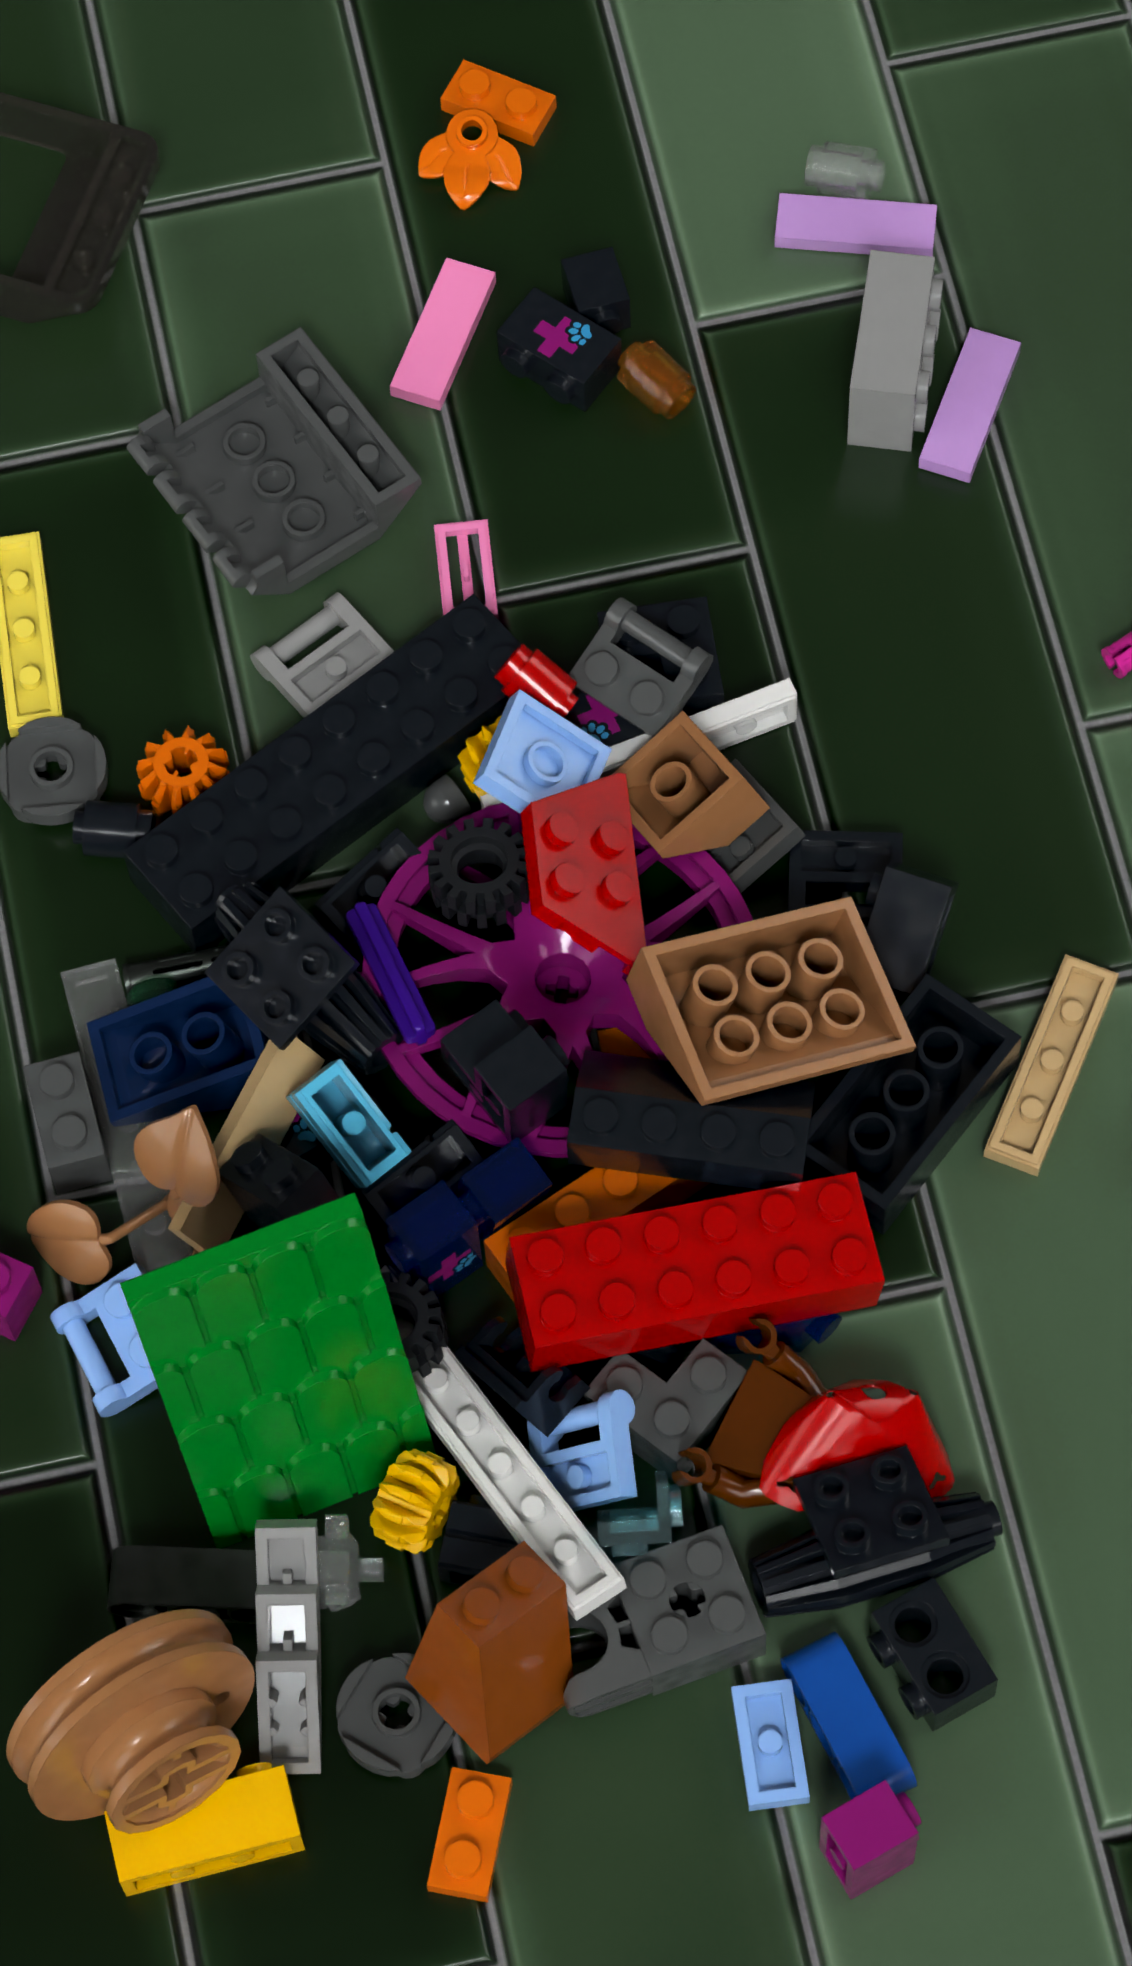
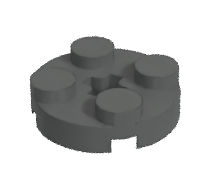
(46, 741)
(363, 1727)

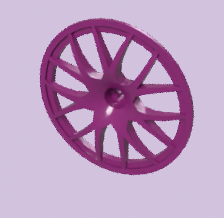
(531, 972)

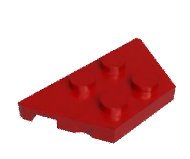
(586, 867)

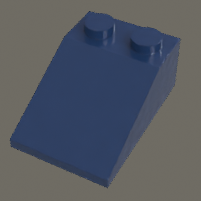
(174, 1054)

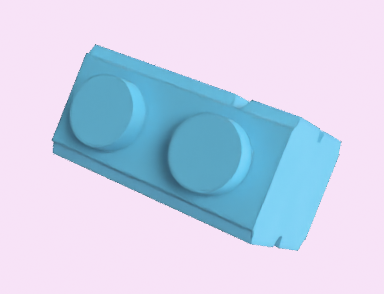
(348, 1124)

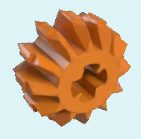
(179, 755)

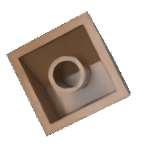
(688, 792)

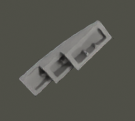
(288, 1644)

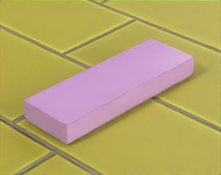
(854, 225)
(969, 405)

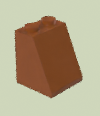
(497, 1653)

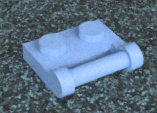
(111, 1306)
(595, 1470)

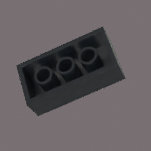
(907, 1111)

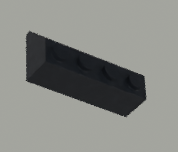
(647, 1121)

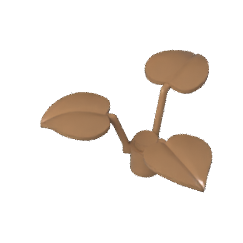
(172, 1156)

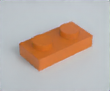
(515, 106)
(469, 1834)

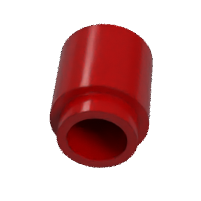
(538, 678)

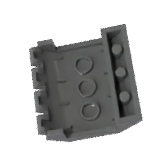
(279, 472)

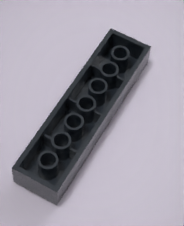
(328, 774)

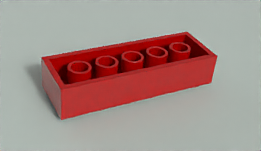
(693, 1271)

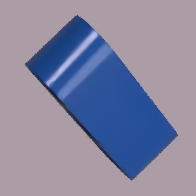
(847, 1717)

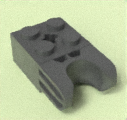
(653, 1641)

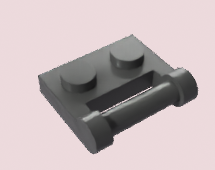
(628, 684)

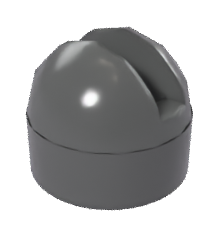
(445, 801)

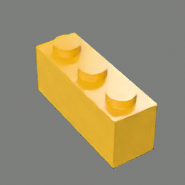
(234, 1827)

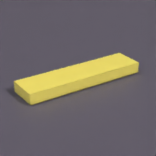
(26, 634)

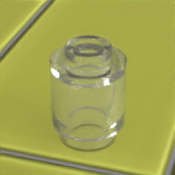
(844, 170)

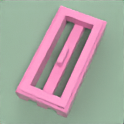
(462, 530)

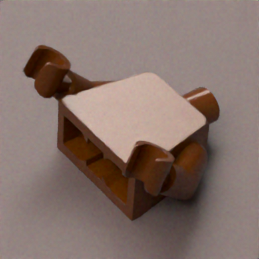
(753, 1421)

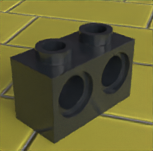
(945, 1649)

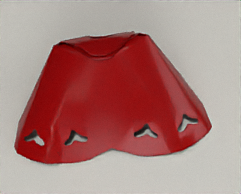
(851, 1428)

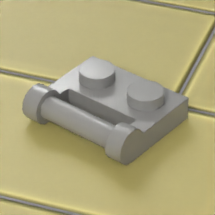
(329, 666)

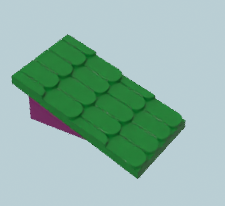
(280, 1368)

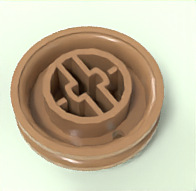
(136, 1723)

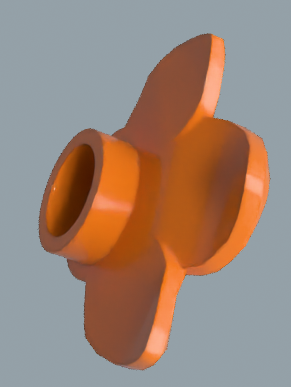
(470, 163)

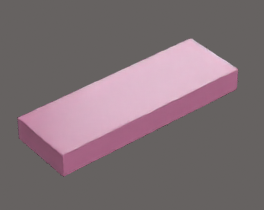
(443, 334)

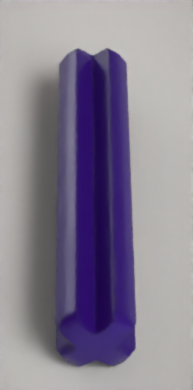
(390, 973)

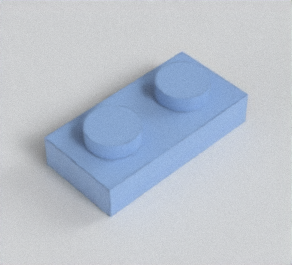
(770, 1744)

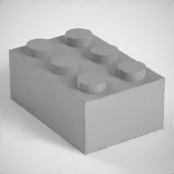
(894, 351)

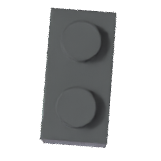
(67, 1123)

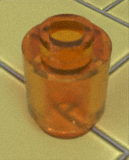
(655, 378)

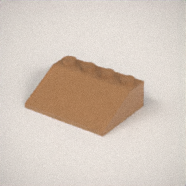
(769, 1001)

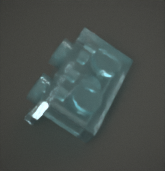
(634, 1528)

